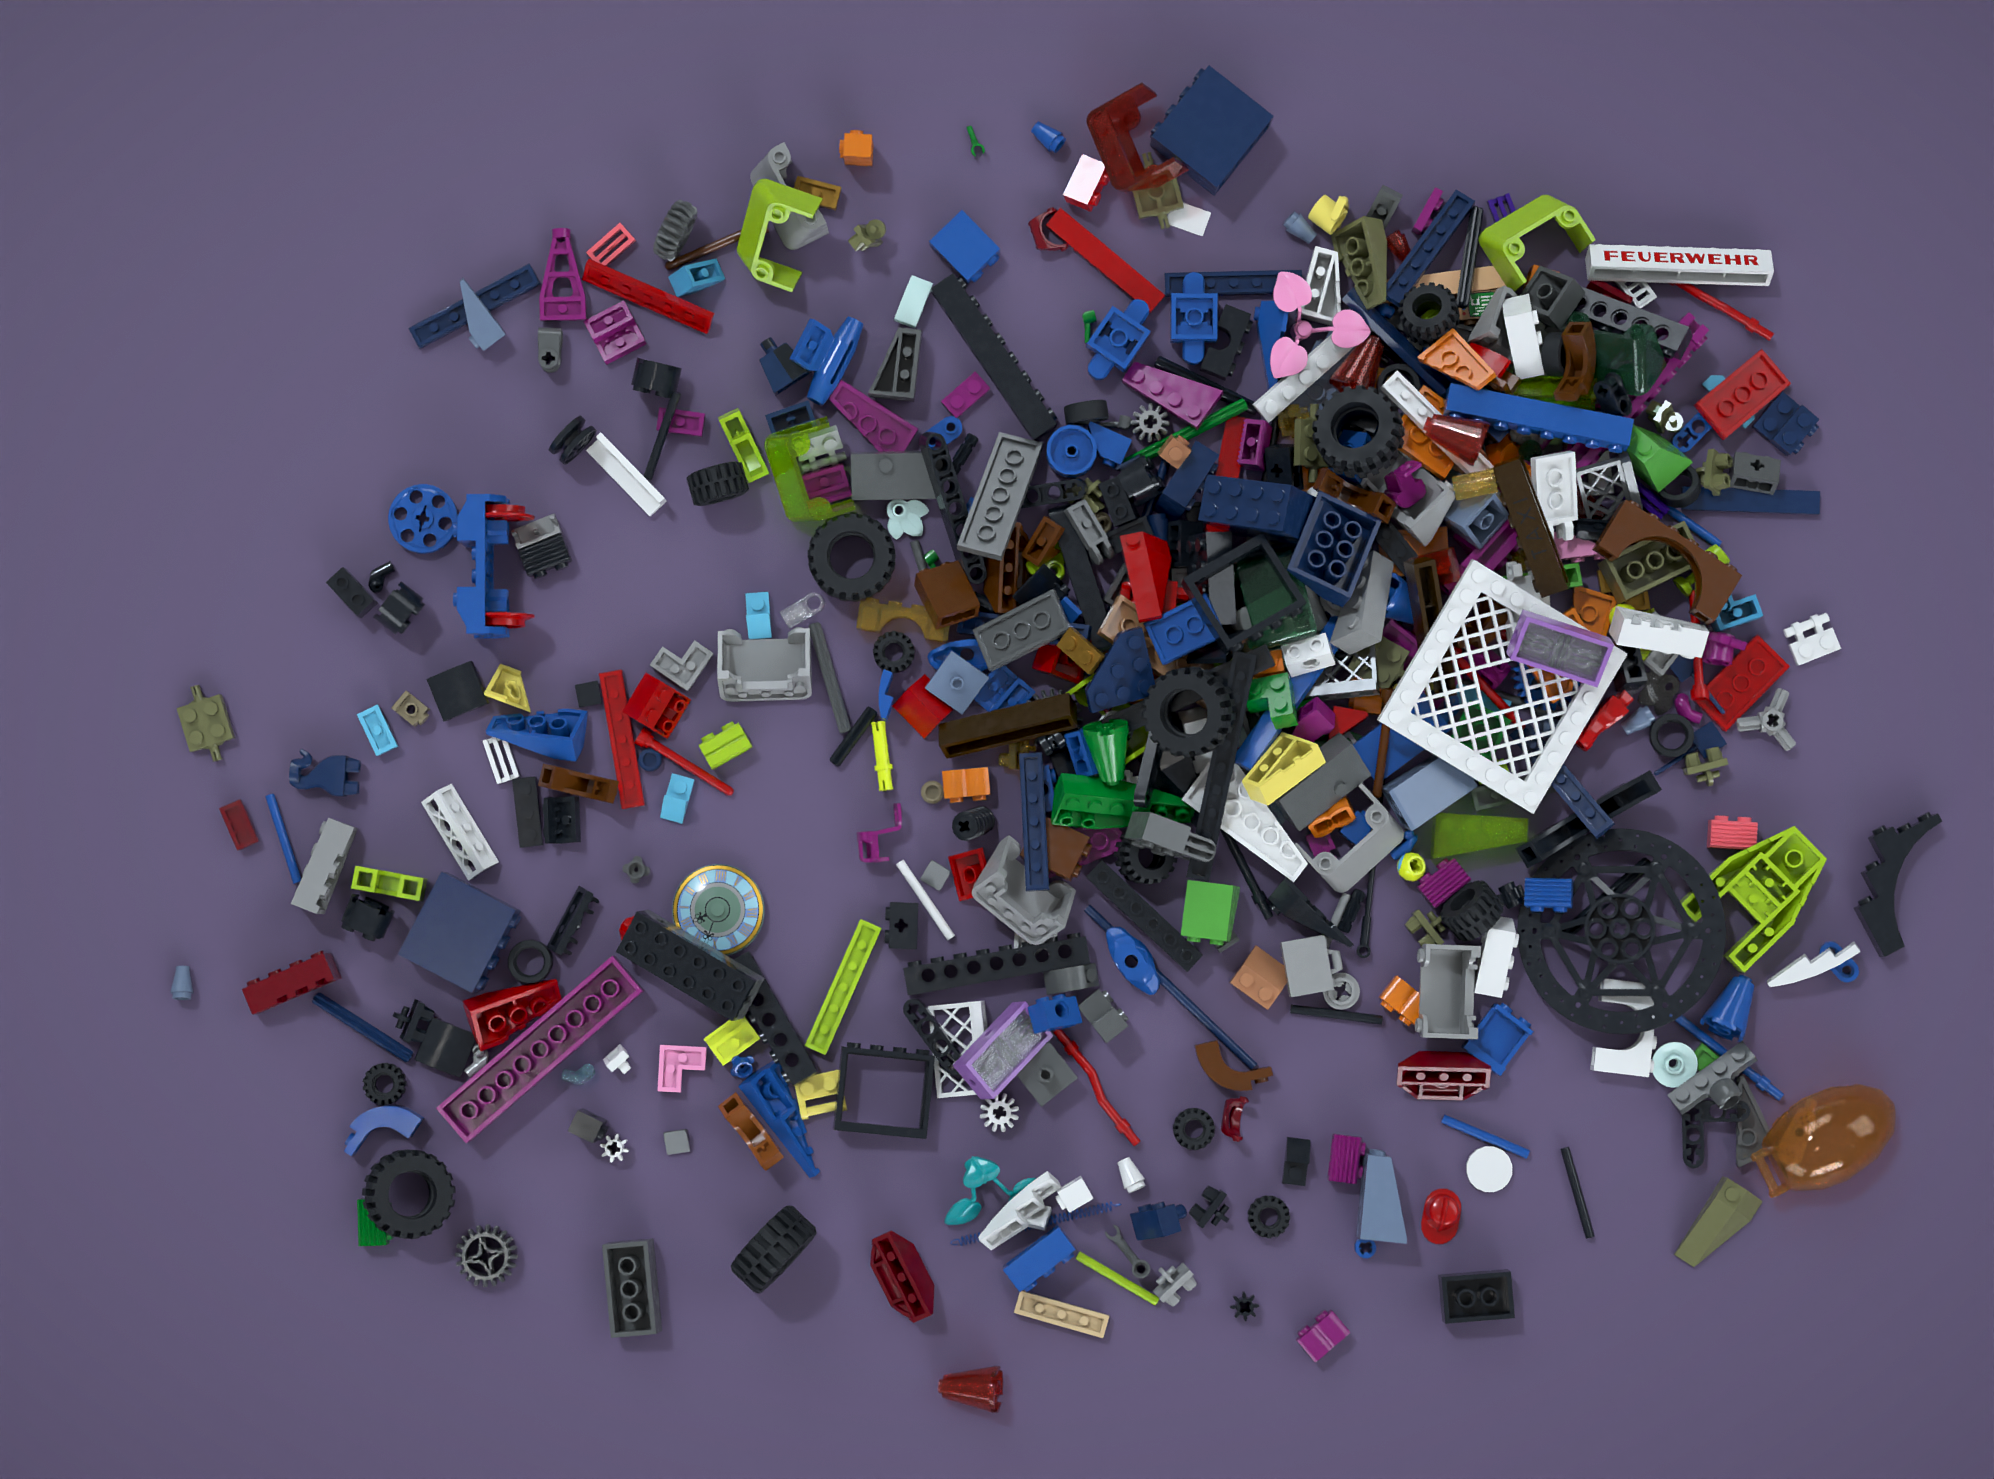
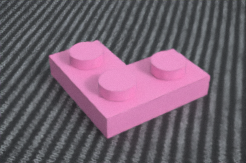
(673, 1061)

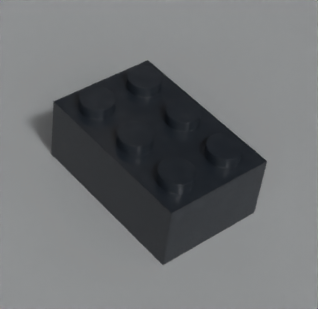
(1476, 1296)

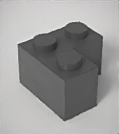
(1103, 1015)

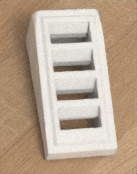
(1645, 288)

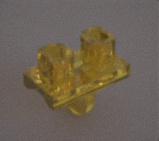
(1474, 484)
(1012, 758)

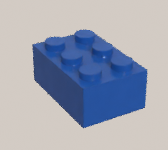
(1039, 1259)

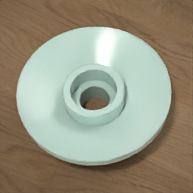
(1685, 1065)

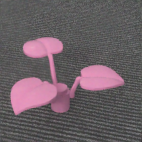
(1286, 356)

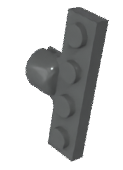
(1715, 1081)

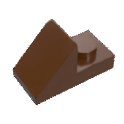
(1043, 541)

